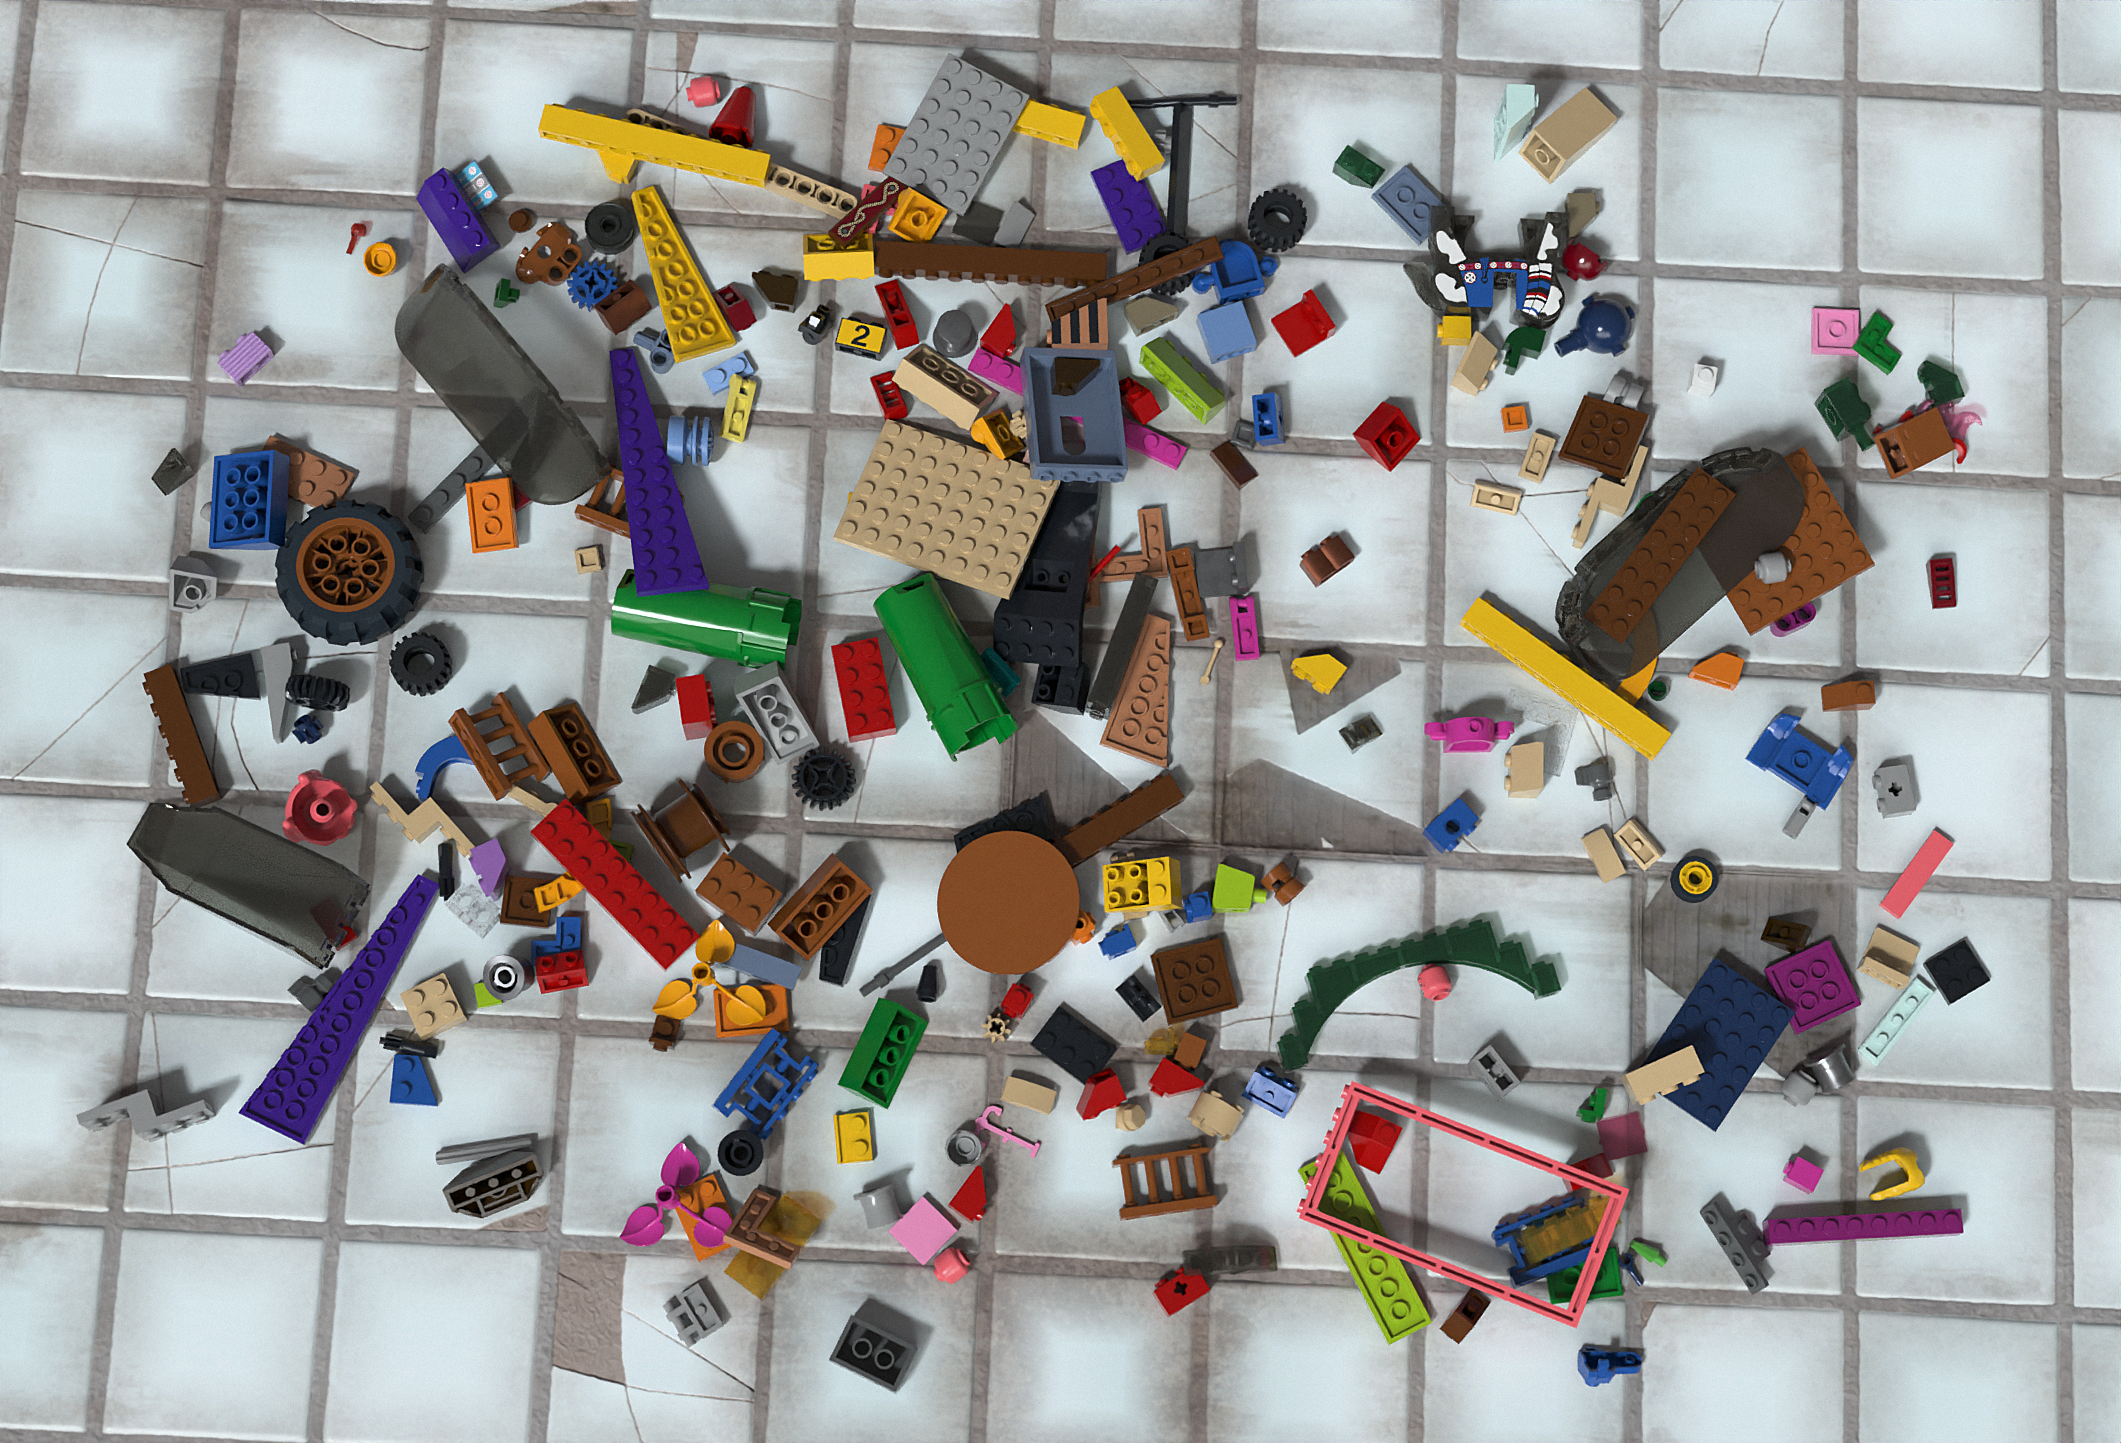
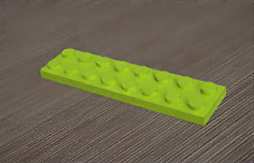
(1376, 1273)

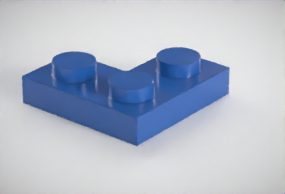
(567, 939)

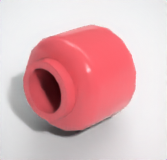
(703, 91)
(1434, 982)
(951, 1265)

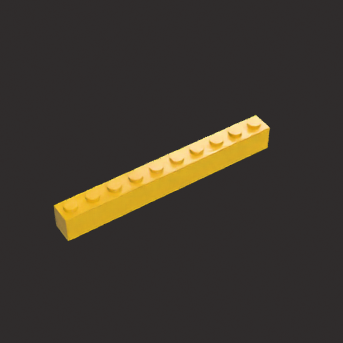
(655, 145)
(1565, 678)

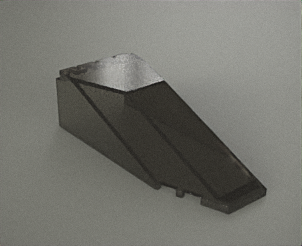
(251, 878)

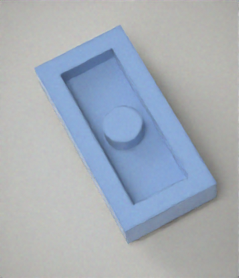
(719, 376)

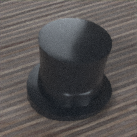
(740, 1153)

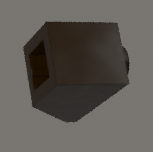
(777, 291)

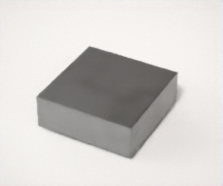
(1243, 436)

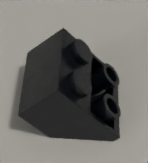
(1062, 688)

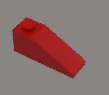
(897, 314)

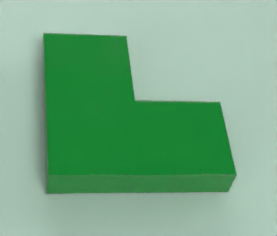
(1871, 344)

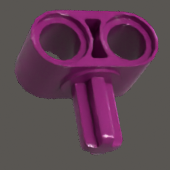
(1794, 621)

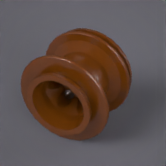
(682, 828)

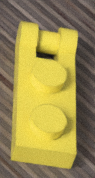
(737, 408)

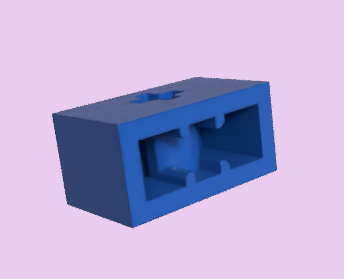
(1268, 419)

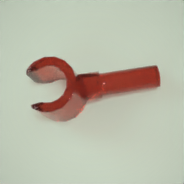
(356, 230)

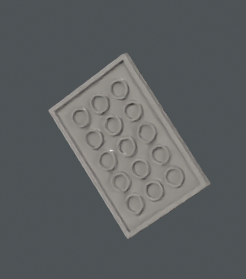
(956, 134)

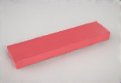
(1916, 874)

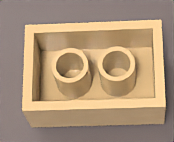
(1663, 1075)

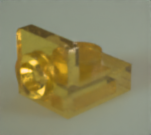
(1157, 1046)

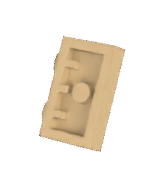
(1888, 959)

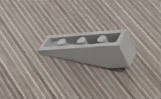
(278, 666)

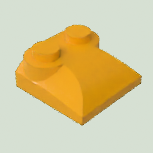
(916, 217)
(996, 434)

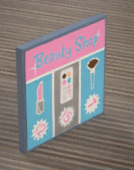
(477, 185)

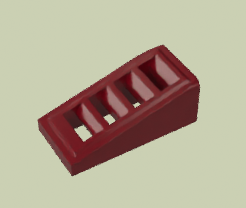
(1947, 564)

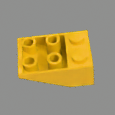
(1142, 885)

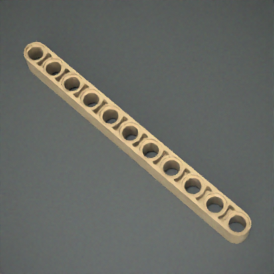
(776, 173)

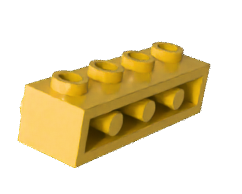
(1126, 133)

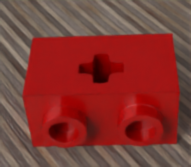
(1172, 1302)

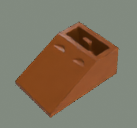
(1913, 443)

